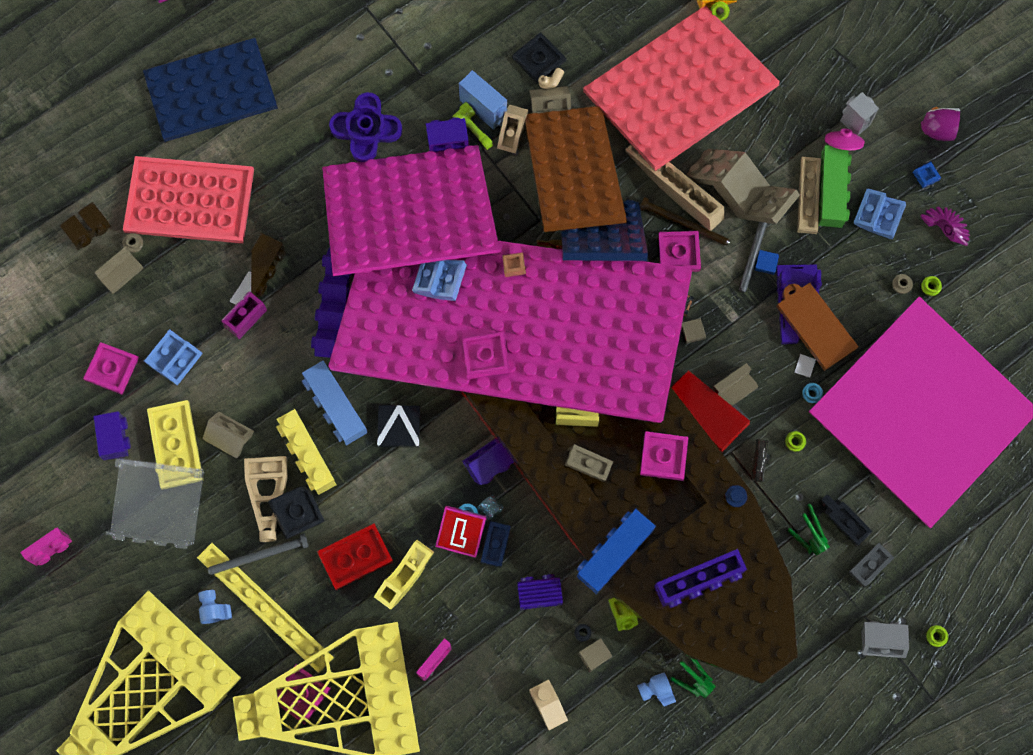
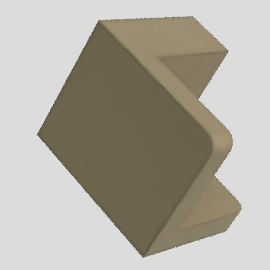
(595, 655)

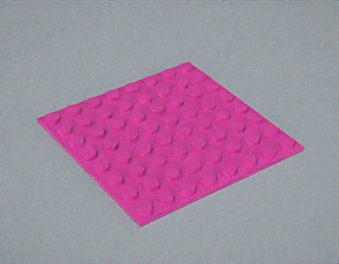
(408, 210)
(924, 412)

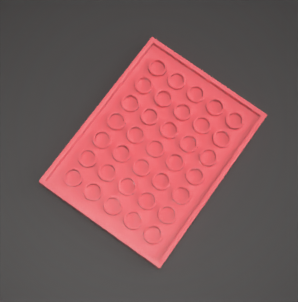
(680, 87)

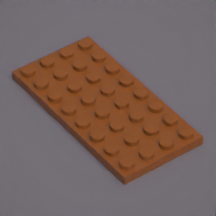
(574, 169)

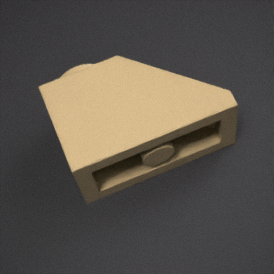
(512, 128)
(548, 704)

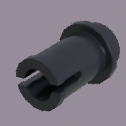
(582, 627)

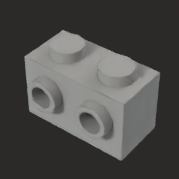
(859, 113)
(885, 639)

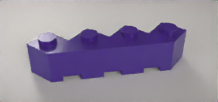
(330, 313)

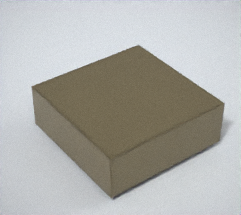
(693, 330)

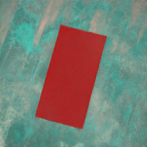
(711, 411)

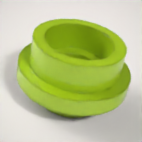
(724, 6)
(935, 282)
(795, 435)
(943, 636)

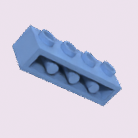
(334, 402)

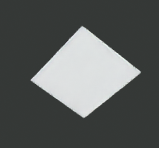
(805, 365)

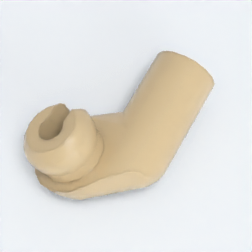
(551, 82)

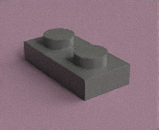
(871, 565)

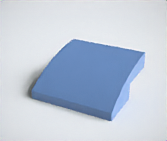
(879, 213)
(440, 279)
(173, 357)

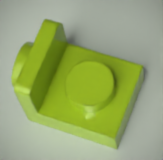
(623, 616)

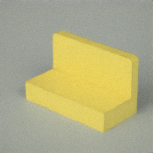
(575, 417)

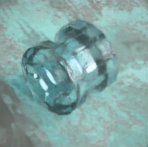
(490, 507)

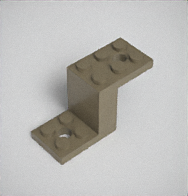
(742, 185)

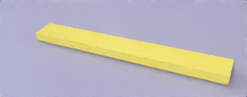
(265, 608)

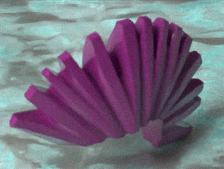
(948, 223)

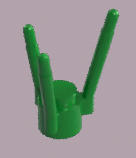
(819, 542)
(703, 683)

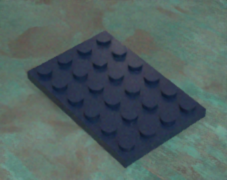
(210, 89)
(608, 242)

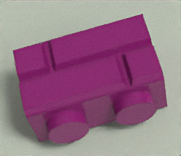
(244, 315)

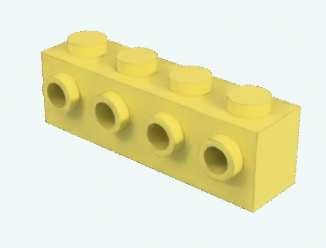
(306, 451)

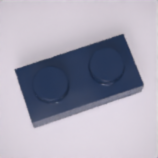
(495, 544)

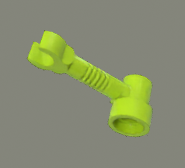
(467, 112)

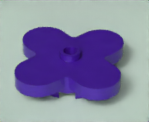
(365, 114)

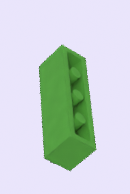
(833, 187)

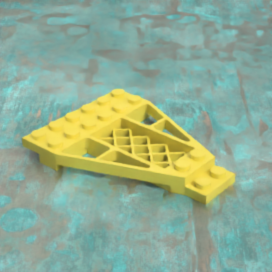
(178, 651)
(385, 692)

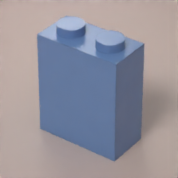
(483, 98)

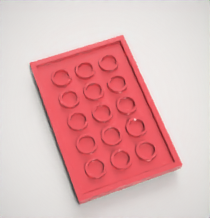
(188, 199)

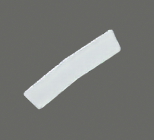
(243, 289)

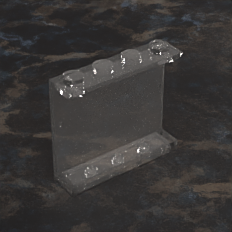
(156, 503)

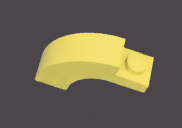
(404, 576)

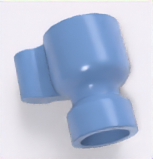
(210, 611)
(657, 686)

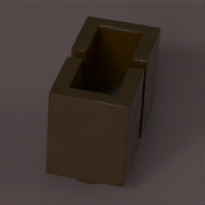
(94, 220)

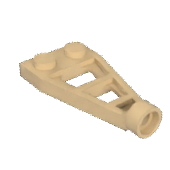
(265, 469)

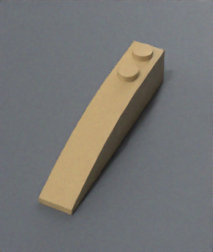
(683, 191)

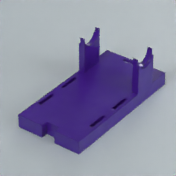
(797, 275)

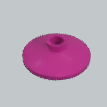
(844, 140)

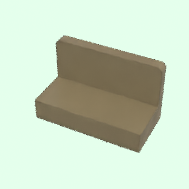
(550, 99)
(118, 270)
(736, 385)
(227, 434)
(588, 463)

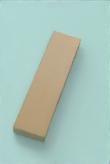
(809, 195)

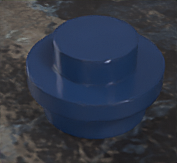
(736, 496)

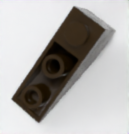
(265, 257)

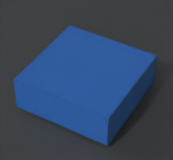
(926, 175)
(766, 262)

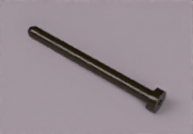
(683, 222)

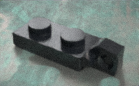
(845, 520)

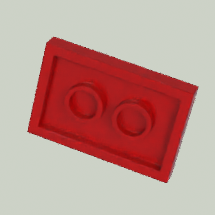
(355, 556)

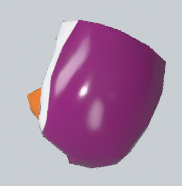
(941, 123)

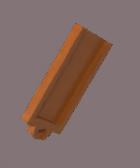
(816, 325)

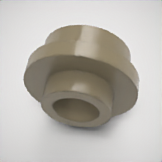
(135, 247)
(898, 287)

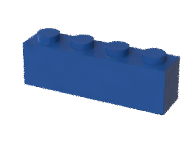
(616, 550)

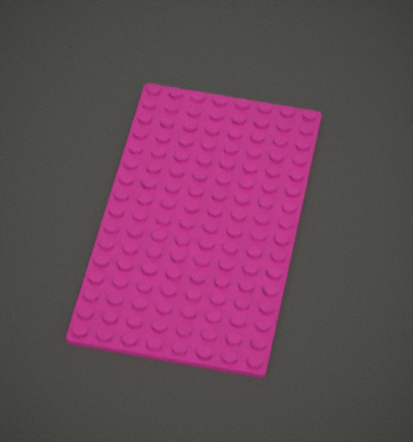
(572, 330)

